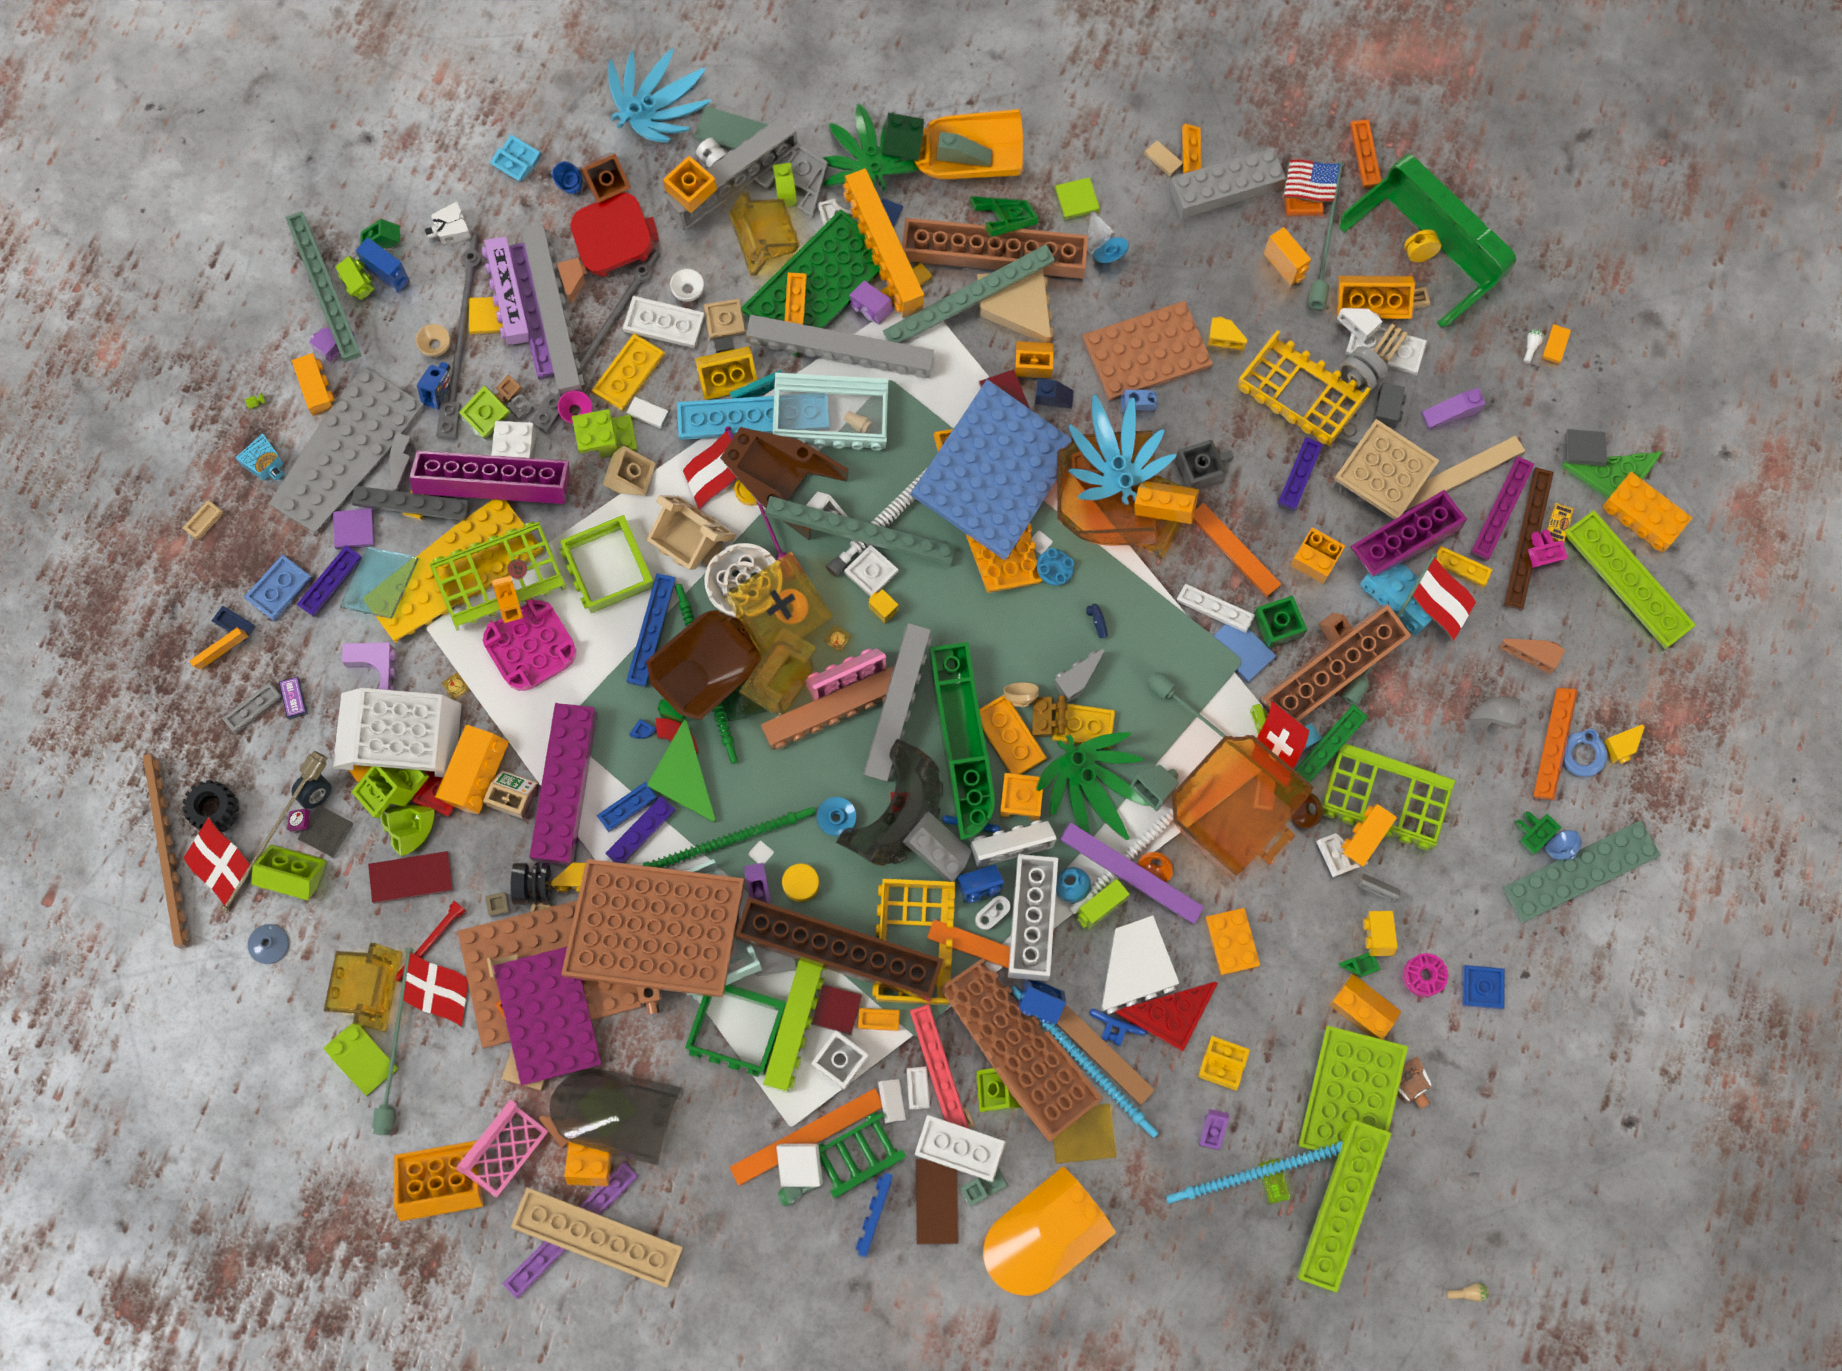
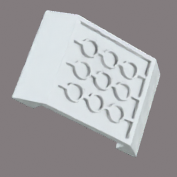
(396, 730)

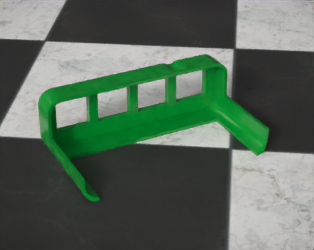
(1435, 208)

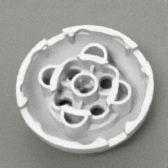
(737, 557)

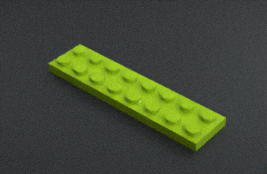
(1629, 579)
(1344, 1205)

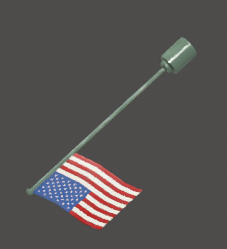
(1318, 184)

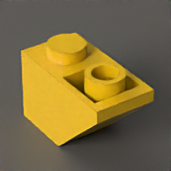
(569, 878)

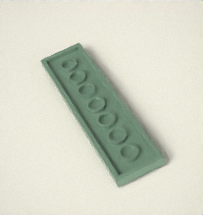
(1589, 869)

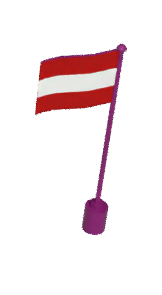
(709, 476)

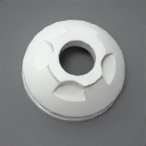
(684, 278)

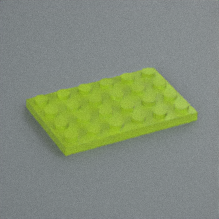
(1352, 1080)

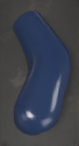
(1098, 618)

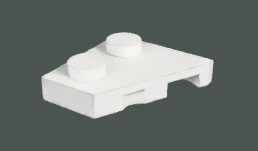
(1331, 851)

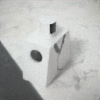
(448, 225)

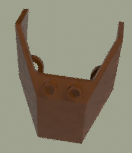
(776, 466)

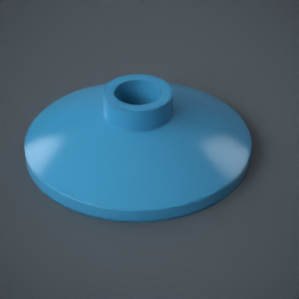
(1111, 250)
(832, 807)

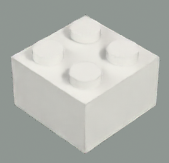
(514, 439)
(840, 1060)

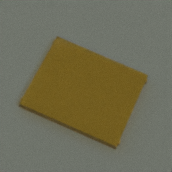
(1087, 1138)

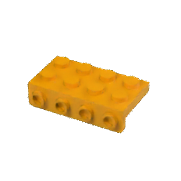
(1647, 512)

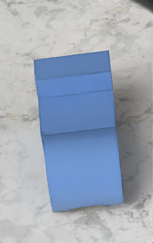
(1144, 399)

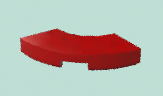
(668, 728)

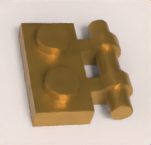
(1044, 713)

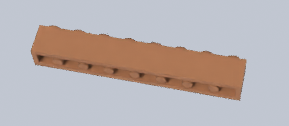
(827, 710)

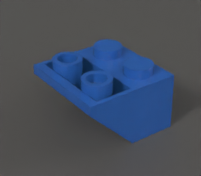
(980, 884)

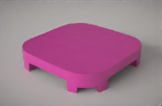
(530, 647)

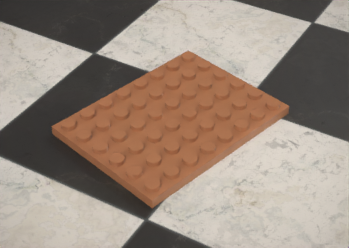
(654, 928)
(528, 936)

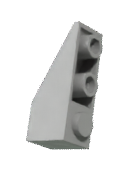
(1076, 679)

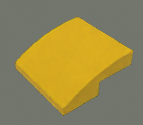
(1223, 1063)

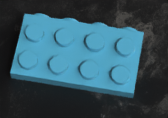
(1393, 589)

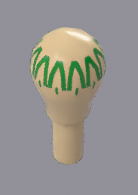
(1475, 1292)

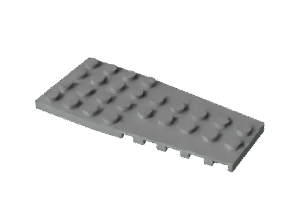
(345, 449)

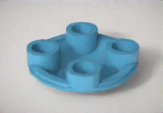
(1055, 567)

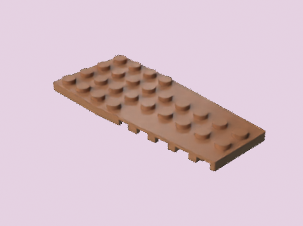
(1022, 1054)

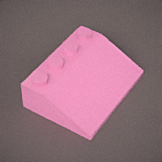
(845, 674)

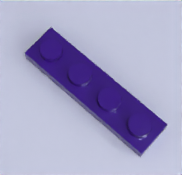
(1300, 473)
(329, 581)
(640, 831)

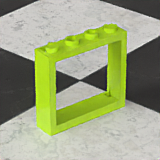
(593, 534)

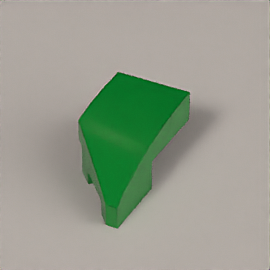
(1361, 965)

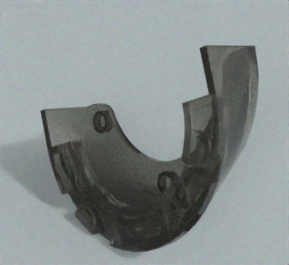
(915, 794)

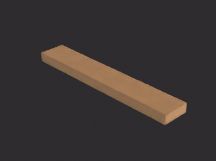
(1104, 1056)

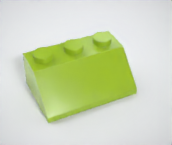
(288, 872)

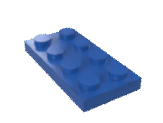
(876, 1205)

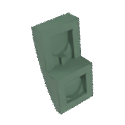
(982, 1188)

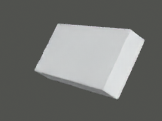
(647, 412)
(918, 1088)
(892, 1101)

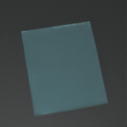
(379, 582)

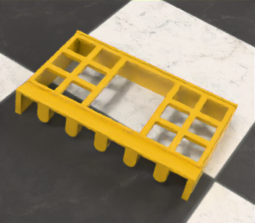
(1318, 370)
(947, 917)

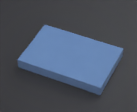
(278, 587)
(1249, 648)

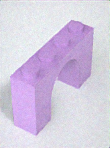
(375, 656)

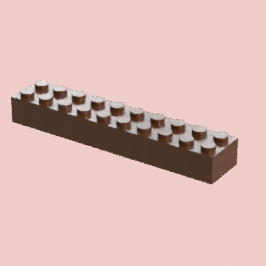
(839, 949)

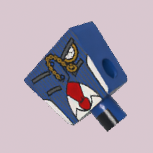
(434, 385)

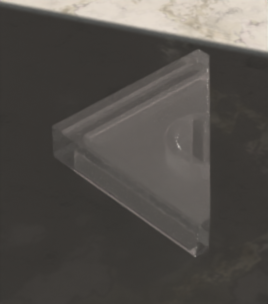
(1098, 232)

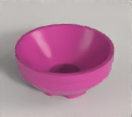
(570, 399)

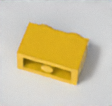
(1380, 933)

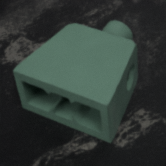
(1155, 785)

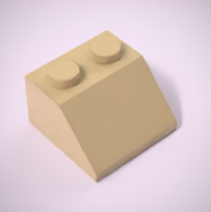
(629, 472)

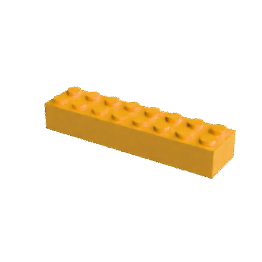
(884, 243)

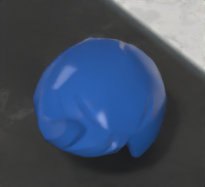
(567, 177)

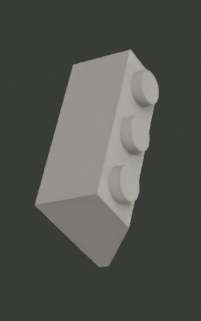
(938, 847)

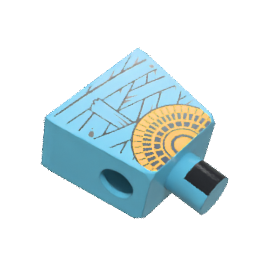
(261, 459)

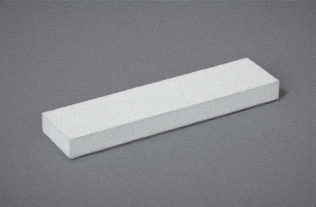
(1215, 608)

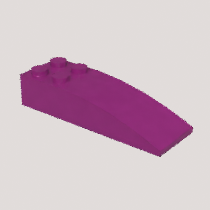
(1410, 534)

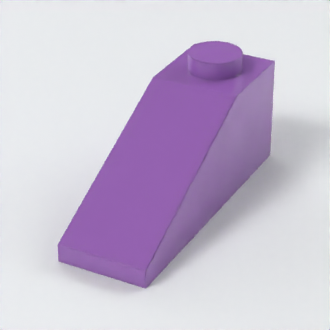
(1455, 408)

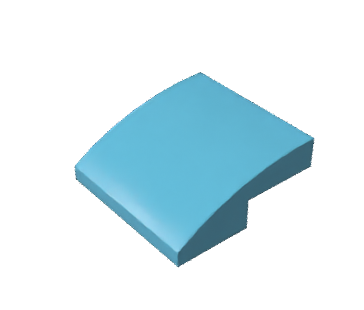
(516, 158)

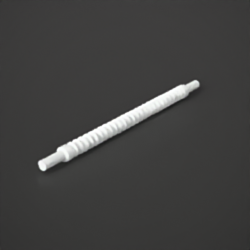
(1137, 847)

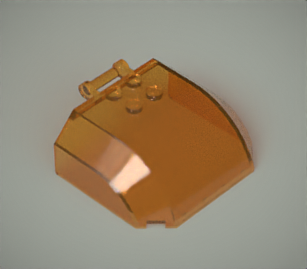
(1106, 519)
(1238, 803)

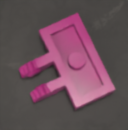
(1547, 553)

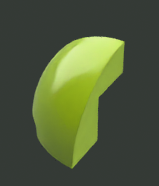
(407, 826)

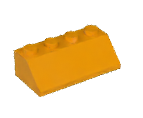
(1385, 295)
(472, 769)

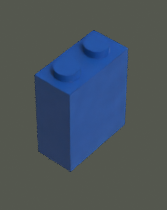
(382, 265)

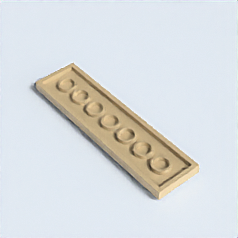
(596, 1237)

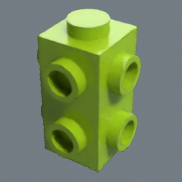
(355, 278)

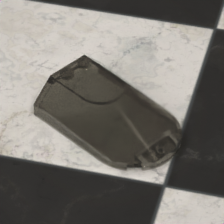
(614, 1113)

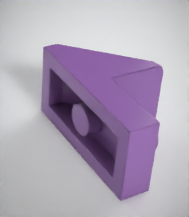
(1214, 1129)

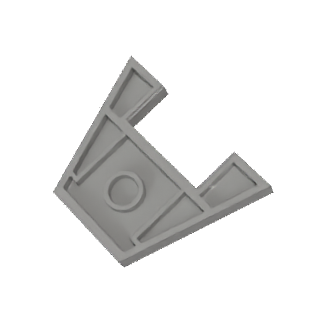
(808, 175)

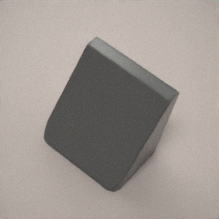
(723, 344)

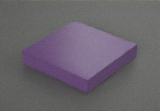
(353, 528)

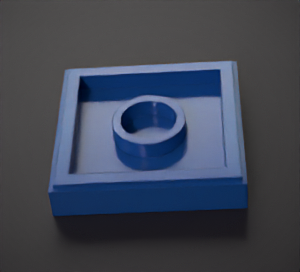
(1483, 987)

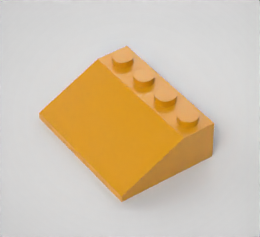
(431, 1185)

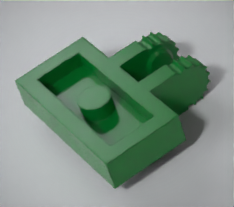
(1539, 834)

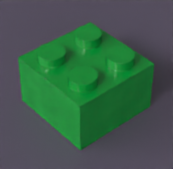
(1280, 622)

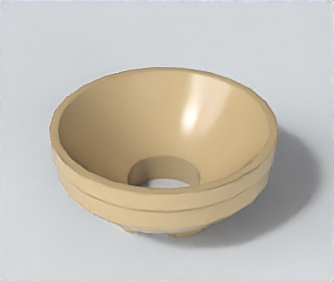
(432, 333)
(1021, 693)

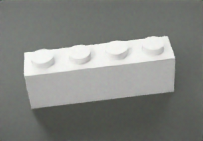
(1008, 845)

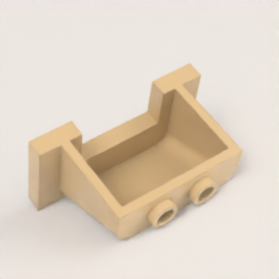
(685, 531)

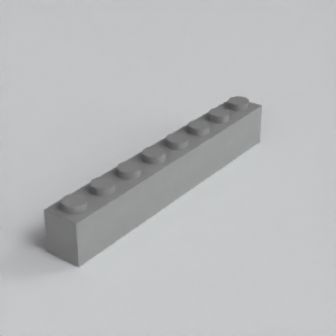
(897, 700)

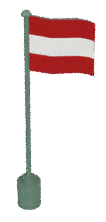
(1440, 599)

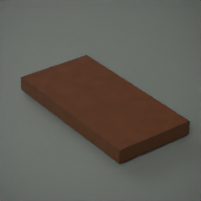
(936, 1203)

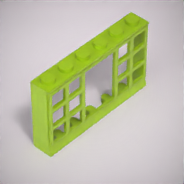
(490, 607)
(1397, 767)

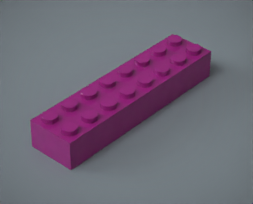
(490, 477)
(563, 784)

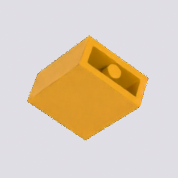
(1287, 256)

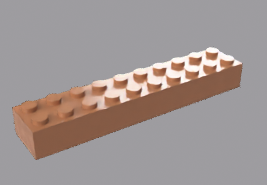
(973, 247)

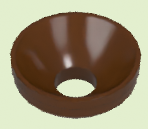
(1304, 818)

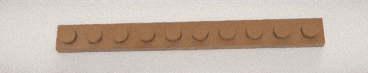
(167, 857)

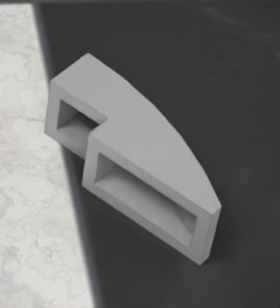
(400, 461)

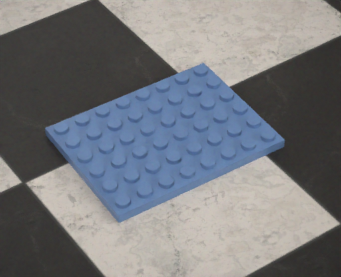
(993, 470)

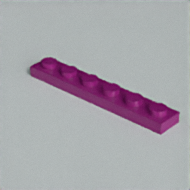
(1502, 508)

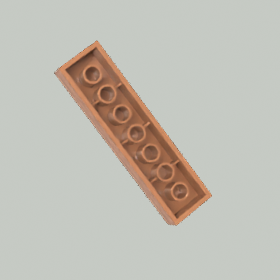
(1338, 663)

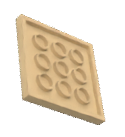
(1386, 469)

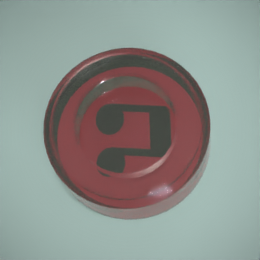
(517, 569)

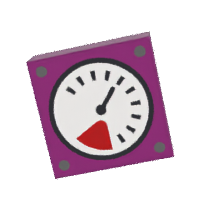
(298, 820)

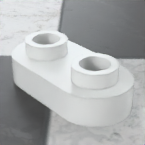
(992, 913)

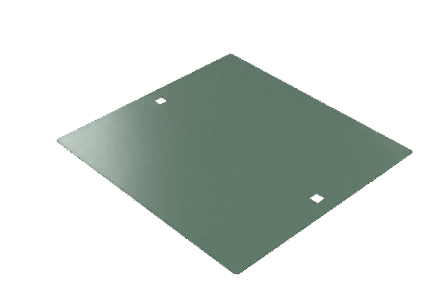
(1011, 639)

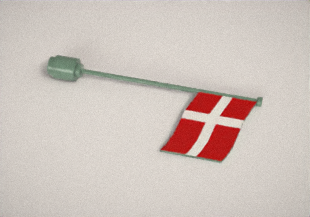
(431, 991)

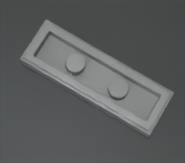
(252, 708)

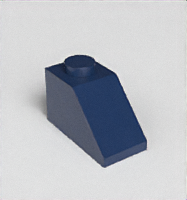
(1053, 394)

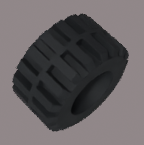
(204, 792)

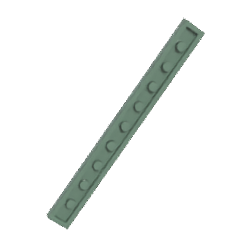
(323, 287)
(969, 295)
(859, 531)

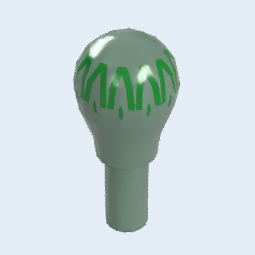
(789, 1195)

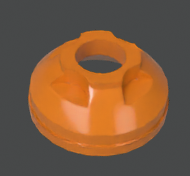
(1162, 871)

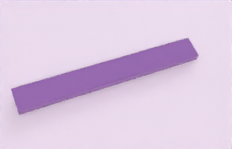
(531, 311)
(1131, 873)
(548, 1253)

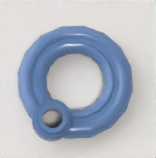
(1600, 750)

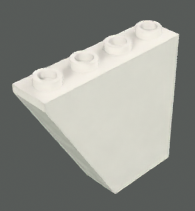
(1137, 966)

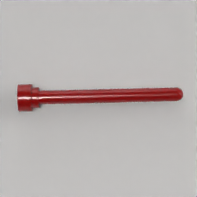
(454, 912)

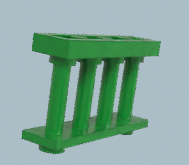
(875, 1166)

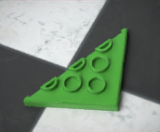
(1608, 478)
(681, 777)

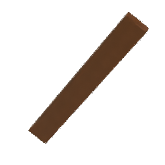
(1531, 522)

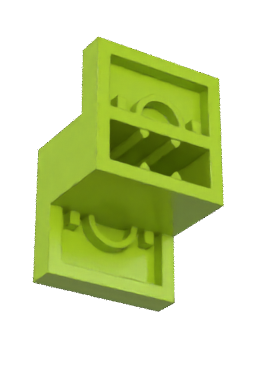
(603, 433)
(388, 786)

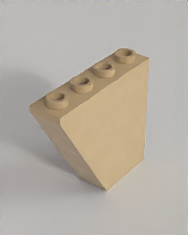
(1021, 307)

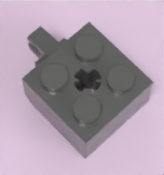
(1211, 464)

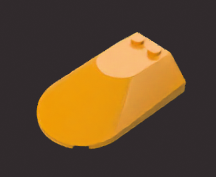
(995, 130)
(1045, 1236)

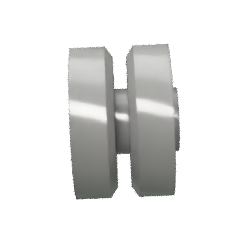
(1364, 368)

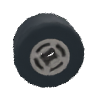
(313, 792)

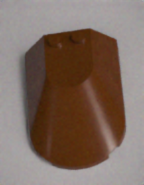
(703, 664)

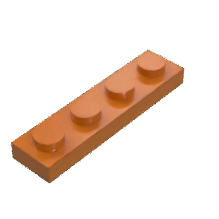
(1365, 153)

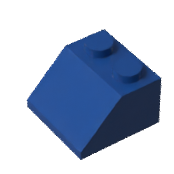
(1042, 1001)

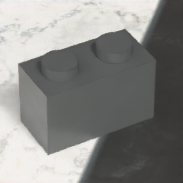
(1389, 404)

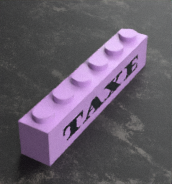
(506, 291)

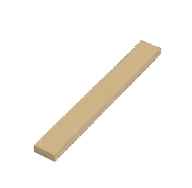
(1468, 470)

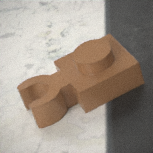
(508, 389)

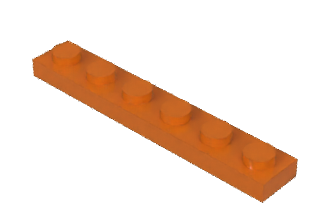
(1555, 744)

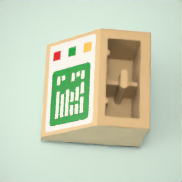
(510, 794)

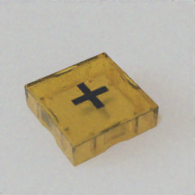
(777, 600)

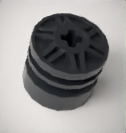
(531, 883)

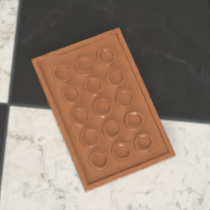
(1147, 350)

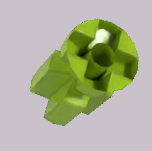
(253, 401)

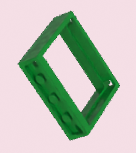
(733, 1063)

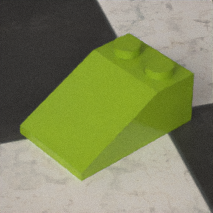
(360, 1058)

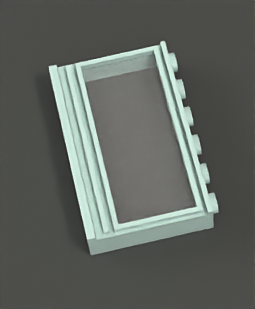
(831, 410)

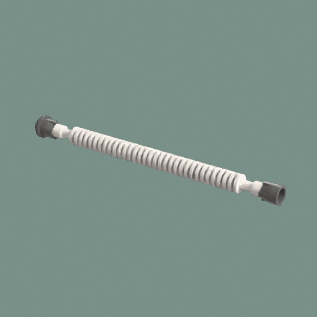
(884, 519)

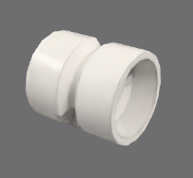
(710, 151)

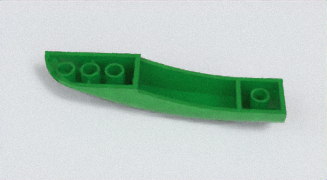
(962, 737)

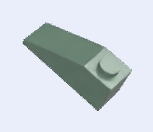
(962, 150)

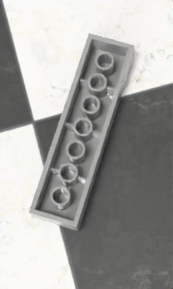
(739, 168)

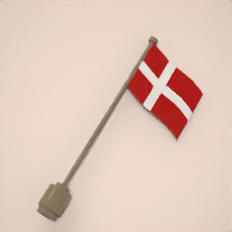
(221, 862)

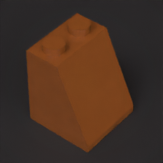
(604, 177)

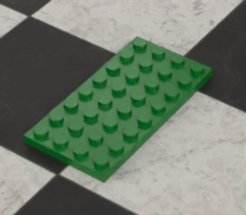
(834, 267)

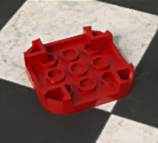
(611, 234)

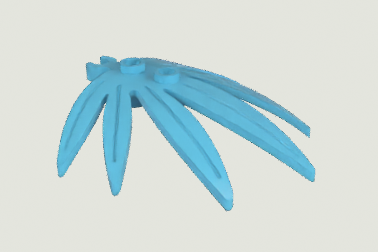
(641, 109)
(1117, 469)

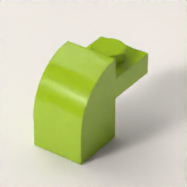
(785, 183)

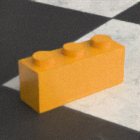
(313, 383)
(1368, 834)

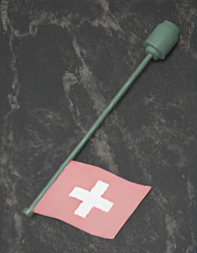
(1279, 733)

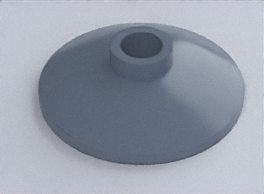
(274, 950)

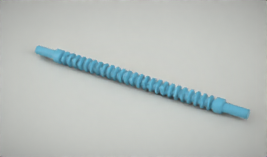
(1138, 1117)
(1191, 1192)

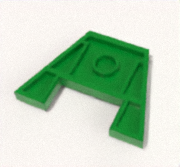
(1011, 213)

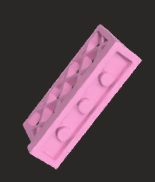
(486, 1141)

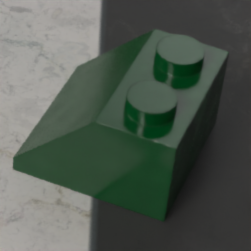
(902, 137)

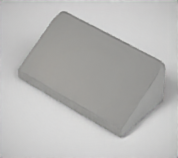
(1379, 888)

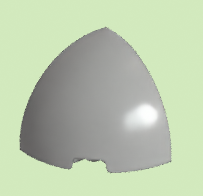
(1499, 710)

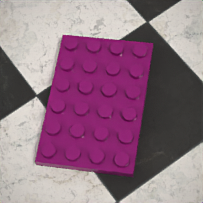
(546, 1017)

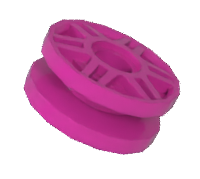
(1437, 975)

